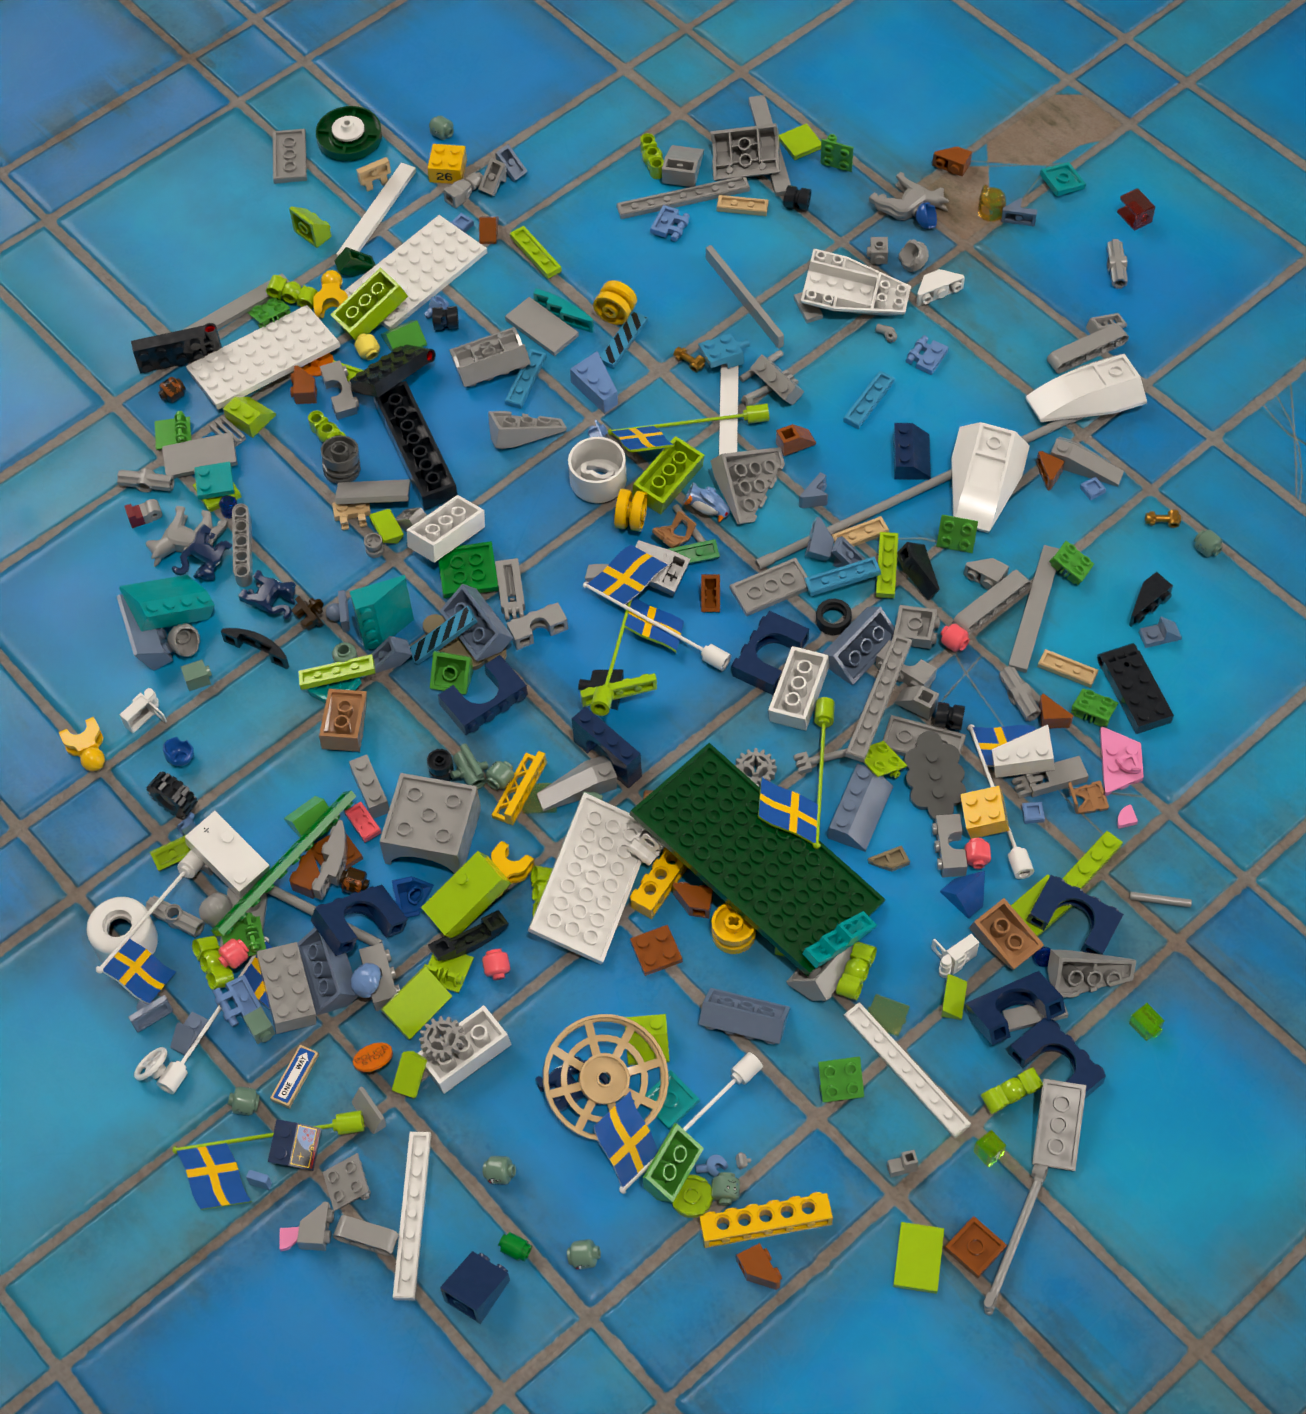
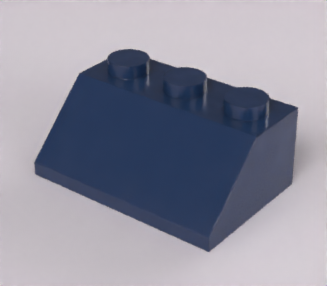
(911, 452)

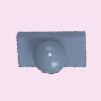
(340, 611)
(150, 1013)

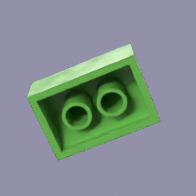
(672, 1165)

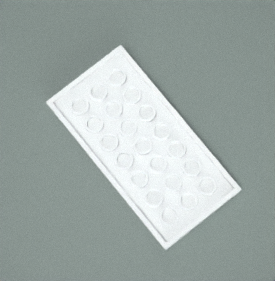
(426, 265)
(262, 356)
(589, 880)

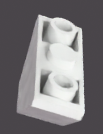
(938, 285)

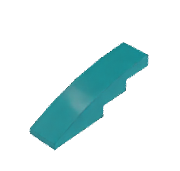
(565, 310)
(840, 939)

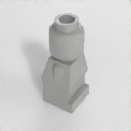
(462, 189)

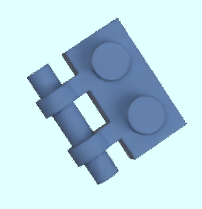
(664, 223)
(931, 358)
(243, 997)

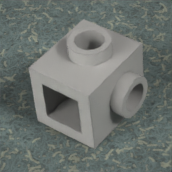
(878, 250)

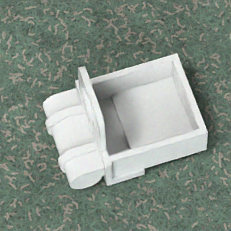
(141, 710)
(645, 847)
(955, 957)

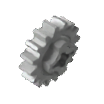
(764, 765)
(432, 1043)

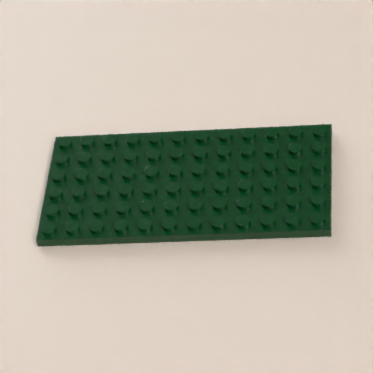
(764, 873)

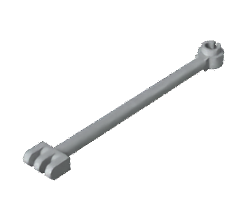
(1039, 1173)

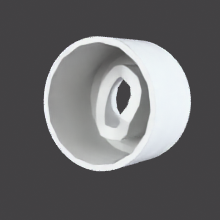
(594, 456)
(116, 908)

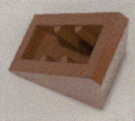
(488, 229)
(1050, 468)
(710, 592)
(1053, 714)

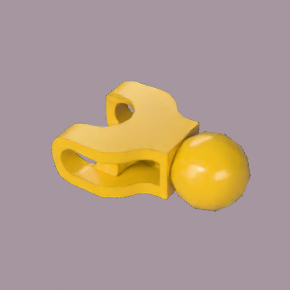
(330, 294)
(86, 745)
(513, 870)

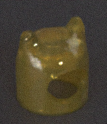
(993, 199)

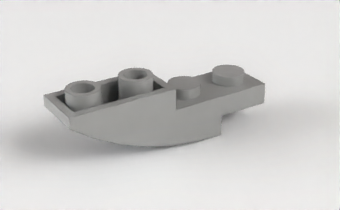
(335, 861)

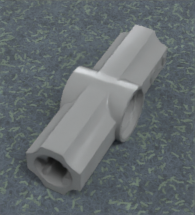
(1117, 263)
(145, 480)
(1019, 693)
(184, 920)

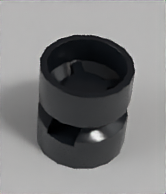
(796, 197)
(451, 318)
(949, 716)
(440, 764)

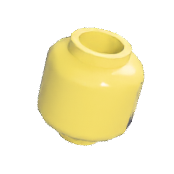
(367, 346)

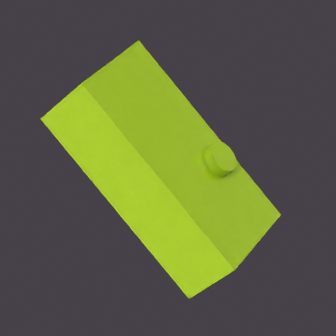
(369, 304)
(669, 474)
(466, 895)

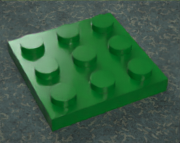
(469, 566)

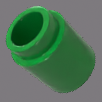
(515, 1246)

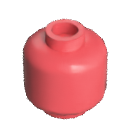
(954, 637)
(978, 853)
(233, 953)
(496, 964)

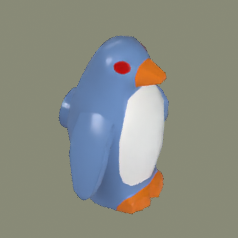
(707, 502)

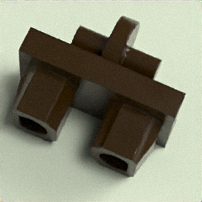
(311, 609)

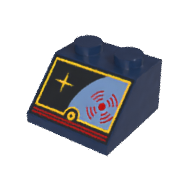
(294, 1145)

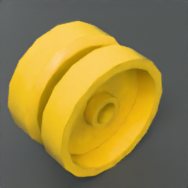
(615, 302)
(630, 510)
(731, 931)

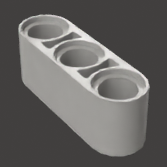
(365, 1235)

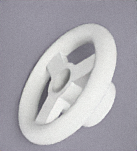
(153, 1063)

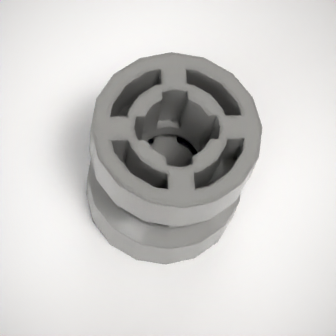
(374, 545)

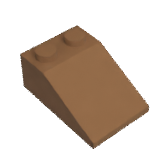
(343, 720)
(1006, 934)

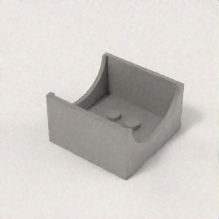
(431, 821)

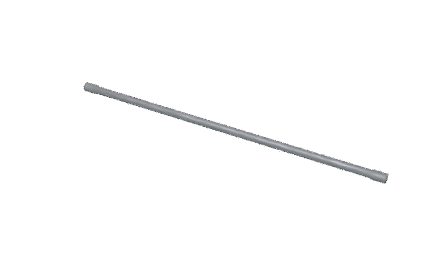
(770, 558)

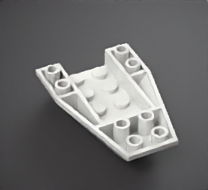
(852, 287)
(1090, 391)
(985, 471)

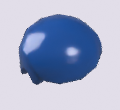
(926, 215)
(178, 751)

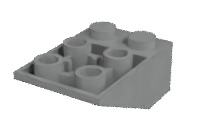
(682, 165)
(669, 577)

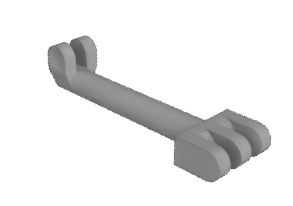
(748, 398)
(804, 762)

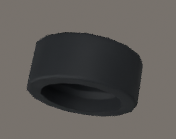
(833, 604)

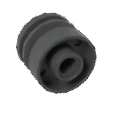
(340, 459)

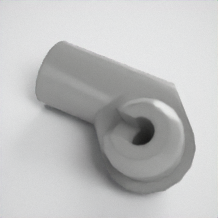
(888, 332)

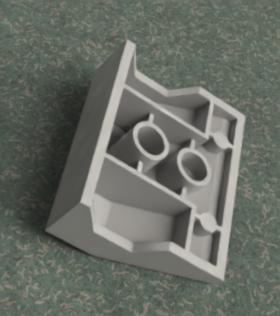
(746, 151)
(490, 357)

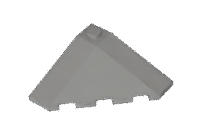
(746, 479)

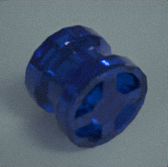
(225, 504)

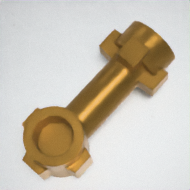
(695, 363)
(1173, 518)

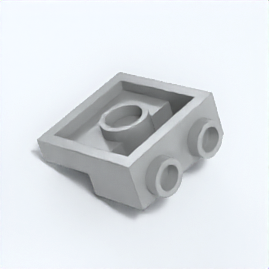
(917, 625)

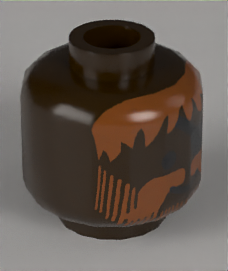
(171, 390)
(353, 880)

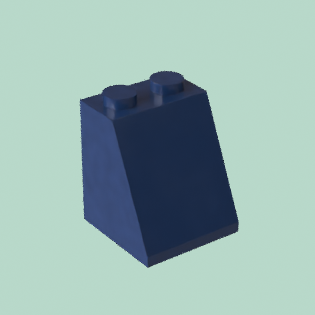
(475, 1286)

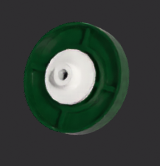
(348, 133)

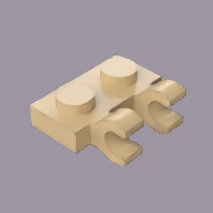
(373, 171)
(343, 512)

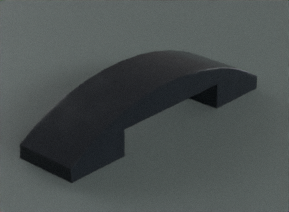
(238, 636)
(471, 939)

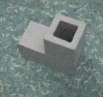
(905, 1164)

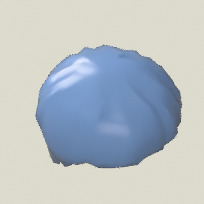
(365, 980)

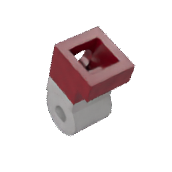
(143, 513)

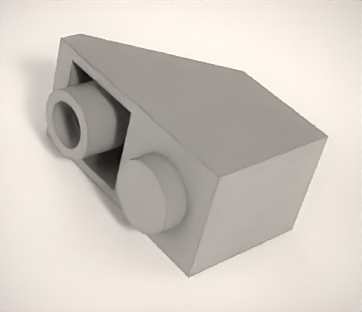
(986, 572)
(918, 700)
(314, 1228)

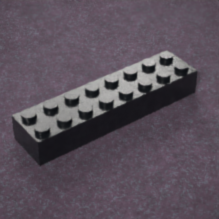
(415, 446)

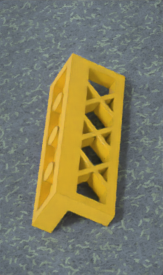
(523, 790)

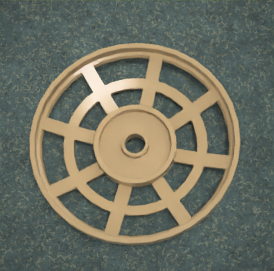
(604, 1063)

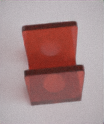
(1138, 209)

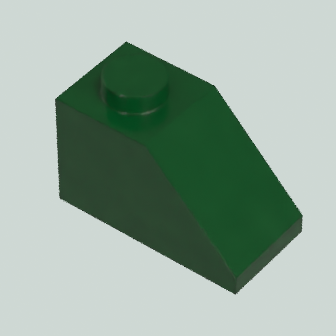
(353, 262)

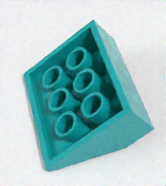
(167, 602)
(382, 610)

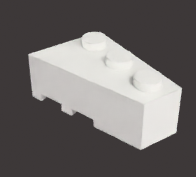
(1024, 754)

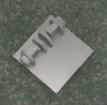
(346, 1182)

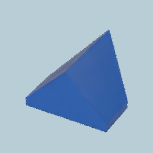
(966, 893)
(411, 894)

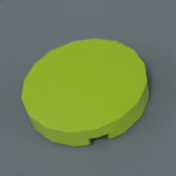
(694, 1197)

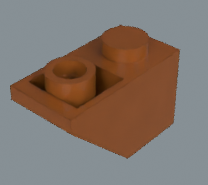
(953, 160)
(304, 387)
(793, 438)
(303, 877)
(694, 899)
(757, 1267)

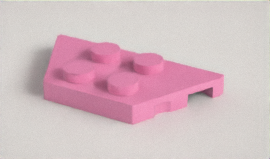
(1114, 746)

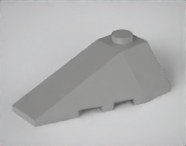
(1085, 462)
(1082, 972)

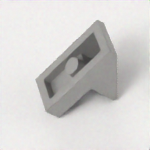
(493, 176)

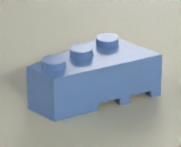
(594, 382)

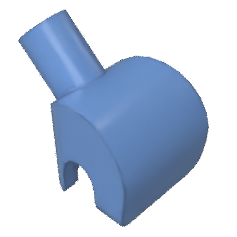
(437, 302)
(187, 824)
(712, 1164)

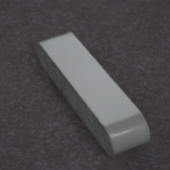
(1087, 348)
(242, 545)
(992, 601)

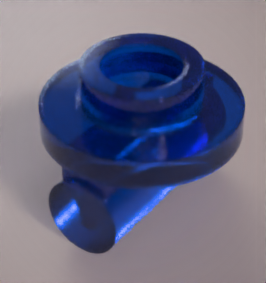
(1042, 956)

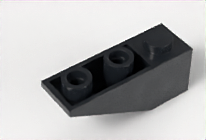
(918, 567)
(1153, 592)

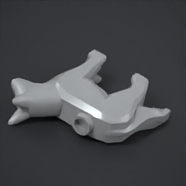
(913, 196)
(178, 536)

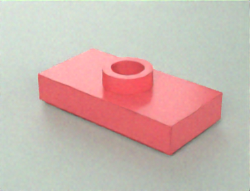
(362, 822)

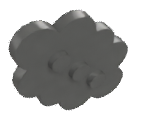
(934, 775)

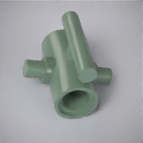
(469, 768)

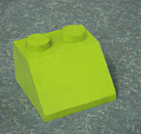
(310, 226)
(248, 415)
(657, 1027)

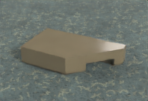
(891, 859)

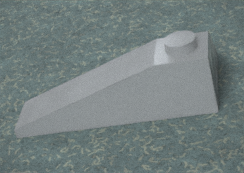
(513, 430)
(590, 776)
(822, 980)

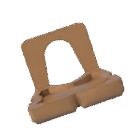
(667, 534)
(1093, 798)

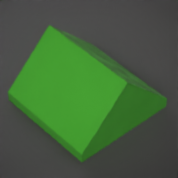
(407, 333)
(451, 670)
(306, 815)

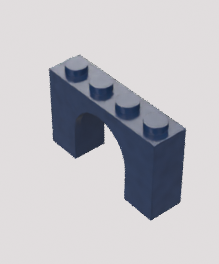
(771, 629)
(470, 715)
(592, 731)
(372, 902)
(1102, 917)
(1029, 990)
(1048, 1037)

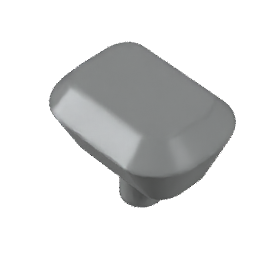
(742, 1161)

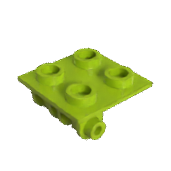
(884, 760)
(450, 972)

